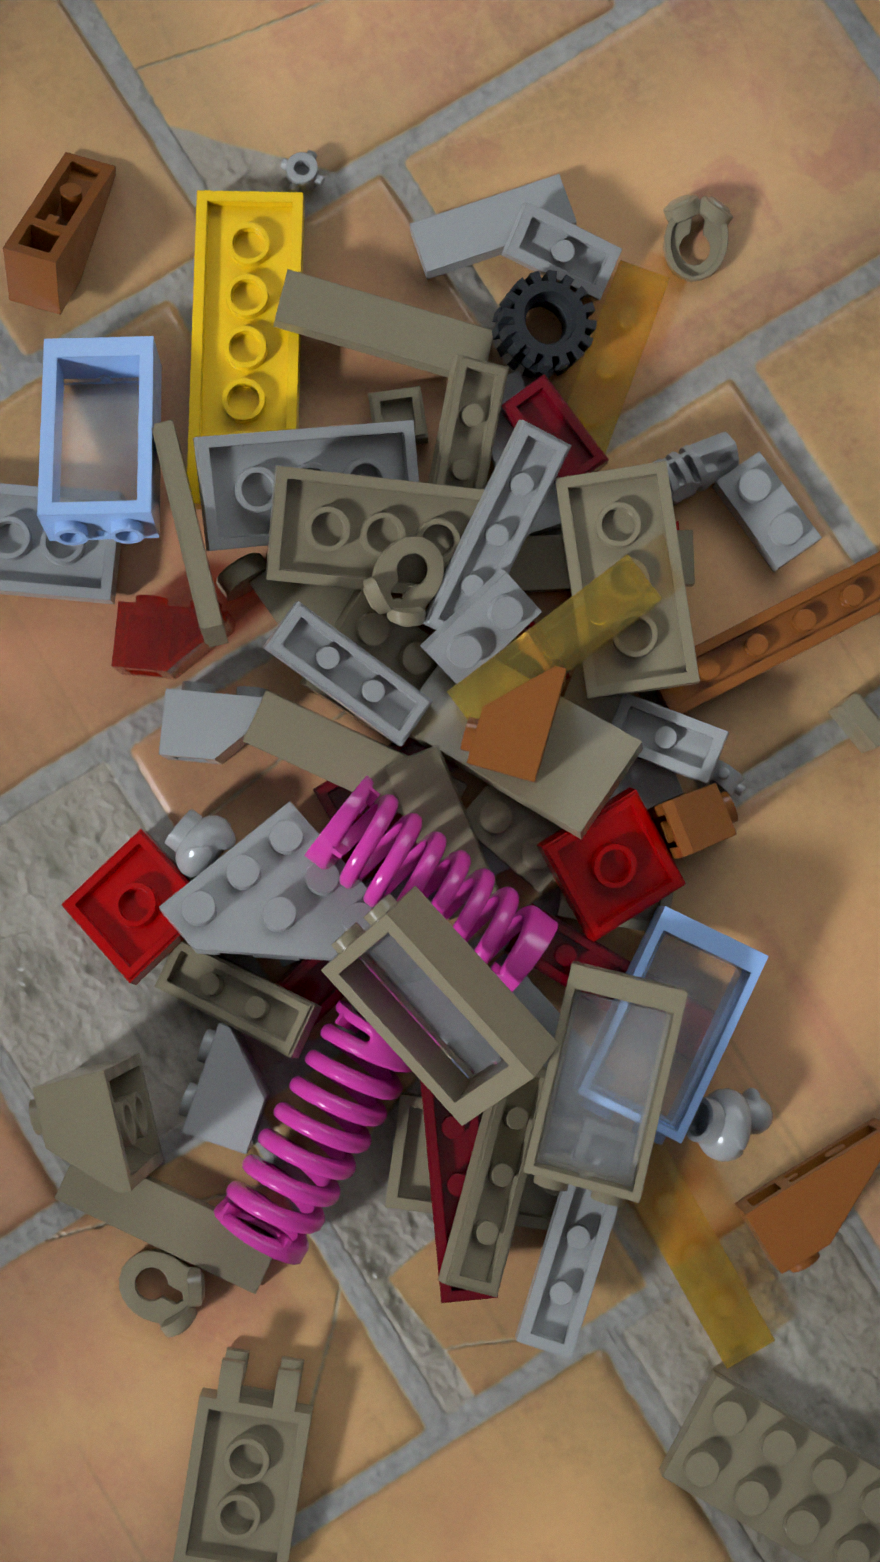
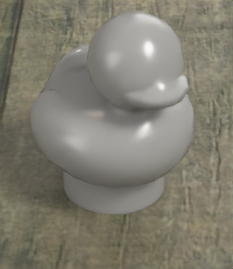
(199, 841)
(727, 1120)

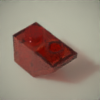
(159, 637)

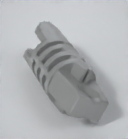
(700, 465)

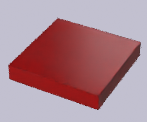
(614, 868)
(122, 906)

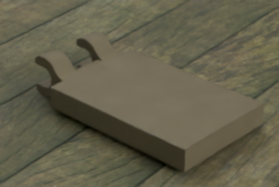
(244, 1467)

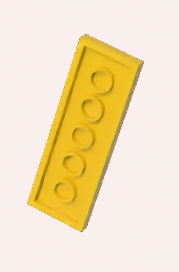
(241, 364)

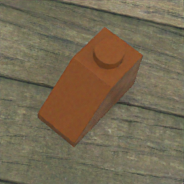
(516, 727)
(695, 820)

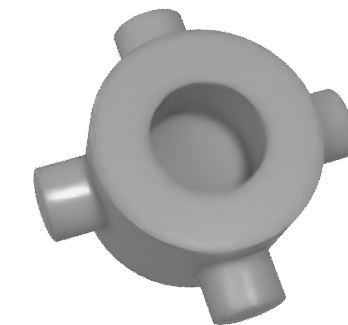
(302, 172)
(727, 779)

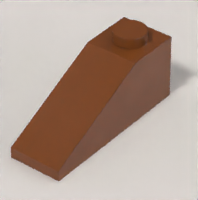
(57, 233)
(810, 1202)

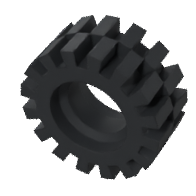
(559, 300)

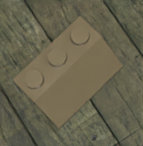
(100, 1122)

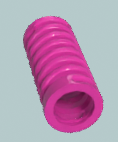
(396, 844)
(290, 1226)

